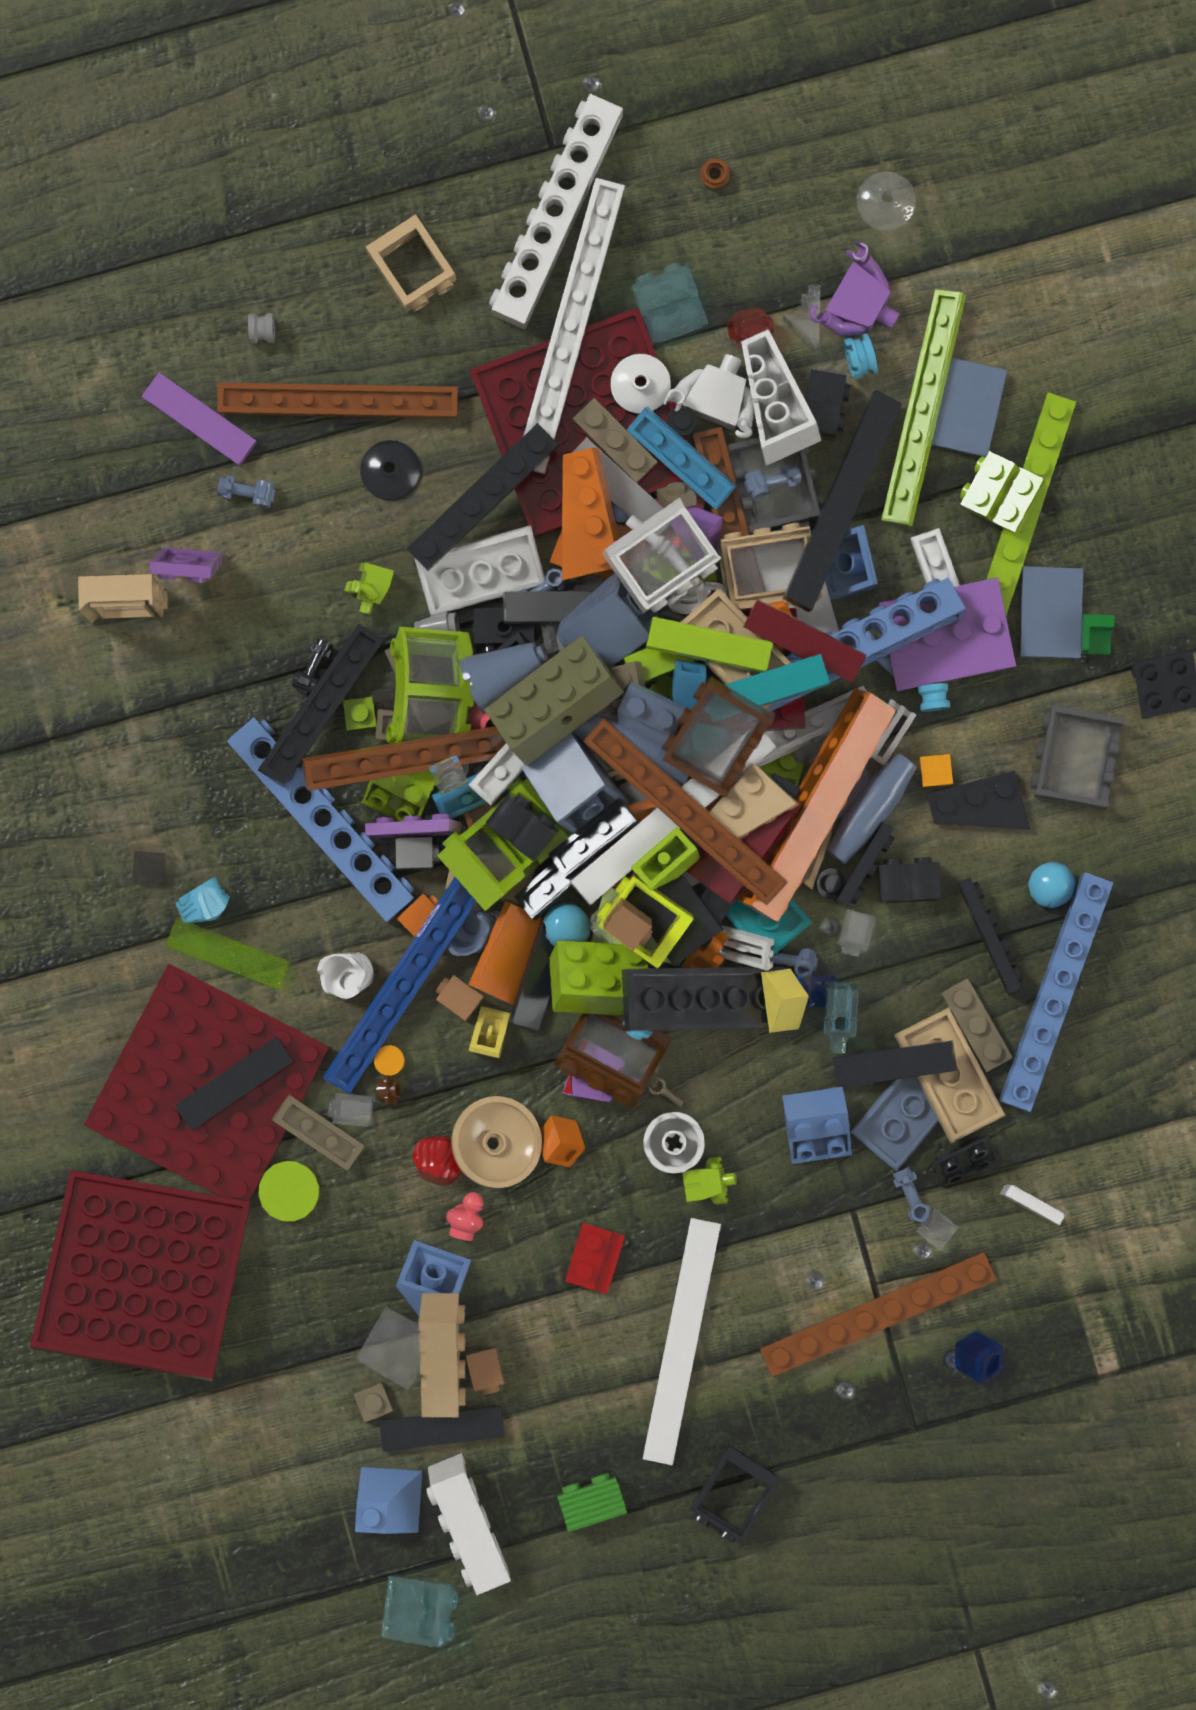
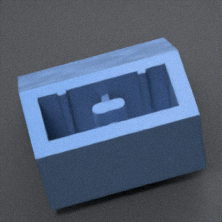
(817, 1125)

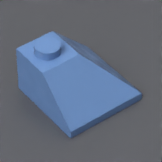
(430, 1271)
(388, 1500)

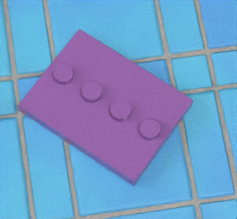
(962, 649)

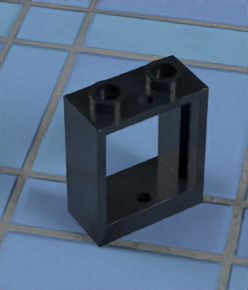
(752, 1467)

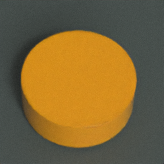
(389, 1060)

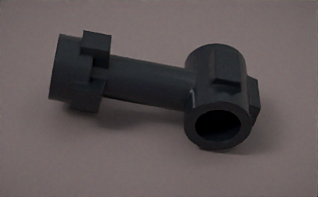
(307, 681)

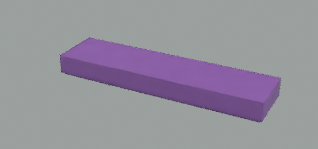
(199, 419)

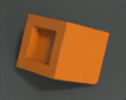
(561, 1141)

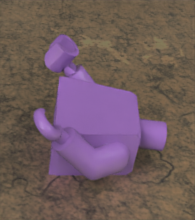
(858, 299)

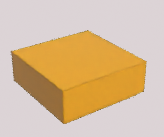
(936, 770)

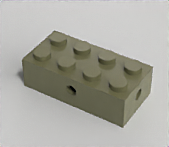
(554, 700)

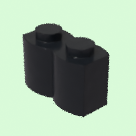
(825, 398)
(523, 825)
(909, 881)

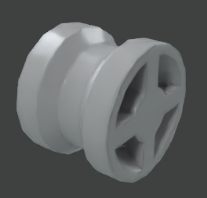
(261, 328)

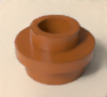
(715, 164)

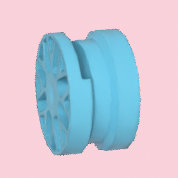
(860, 356)

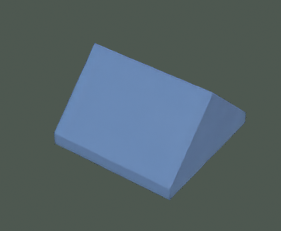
(852, 567)

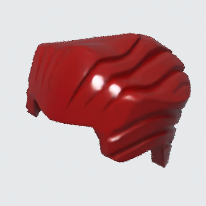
(435, 1160)

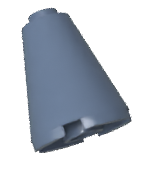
(500, 670)

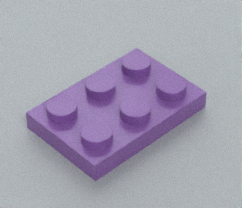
(189, 563)

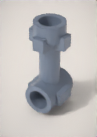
(758, 484)
(262, 493)
(553, 582)
(804, 963)
(918, 1211)

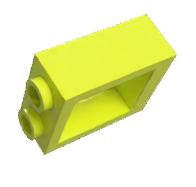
(673, 933)

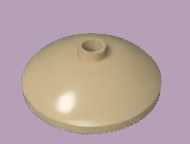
(516, 1140)

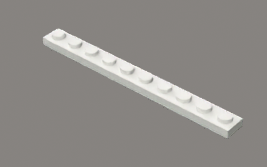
(575, 308)

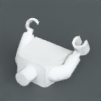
(717, 396)

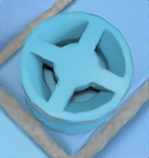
(934, 697)

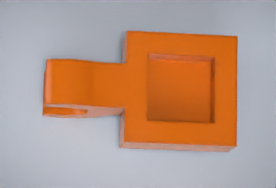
(707, 955)

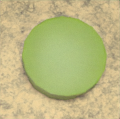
(289, 1191)

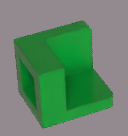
(1096, 634)

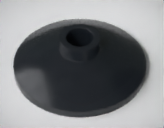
(395, 484)

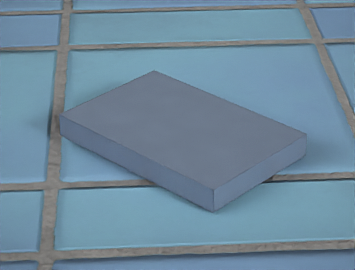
(969, 408)
(1051, 612)
(897, 1122)

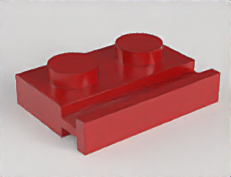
(594, 1258)

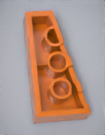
(586, 515)

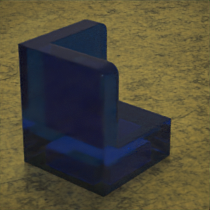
(815, 989)
(979, 1357)

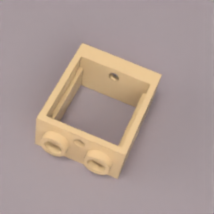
(395, 239)

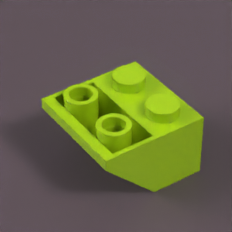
(401, 794)

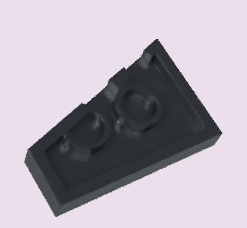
(984, 802)

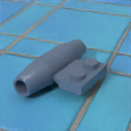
(645, 721)
(869, 807)

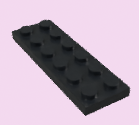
(694, 999)

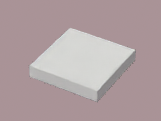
(1032, 1204)

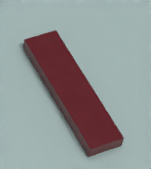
(804, 639)

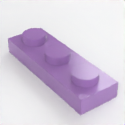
(412, 827)

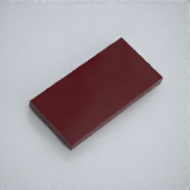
(760, 840)

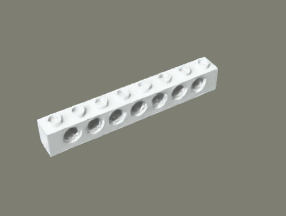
(592, 112)

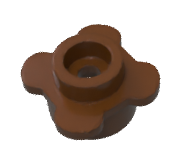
(388, 1090)

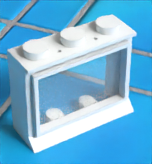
(662, 557)

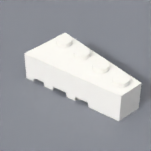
(779, 406)
(467, 1525)

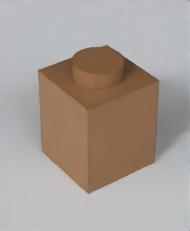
(628, 924)
(458, 997)
(485, 1370)

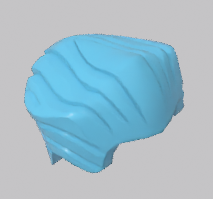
(203, 902)

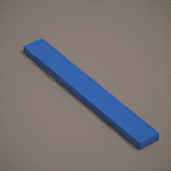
(400, 987)

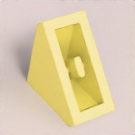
(783, 1000)
(489, 1032)

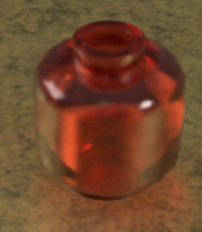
(747, 324)

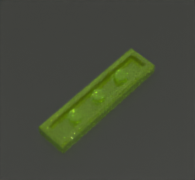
(227, 953)

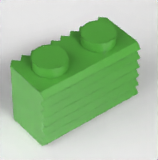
(591, 1502)

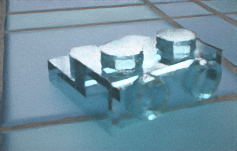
(669, 303)
(419, 1611)

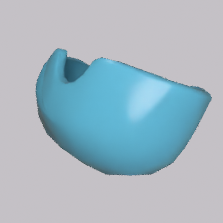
(1052, 884)
(566, 923)

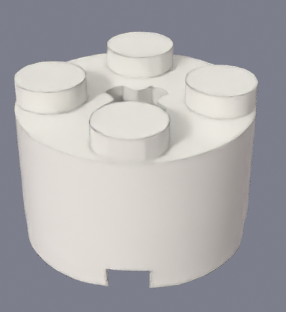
(690, 1136)

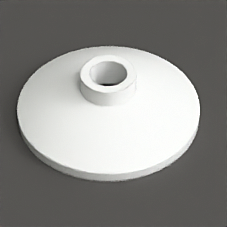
(636, 398)

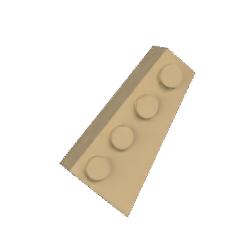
(440, 1354)

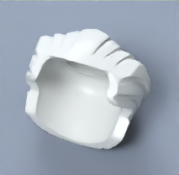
(345, 974)

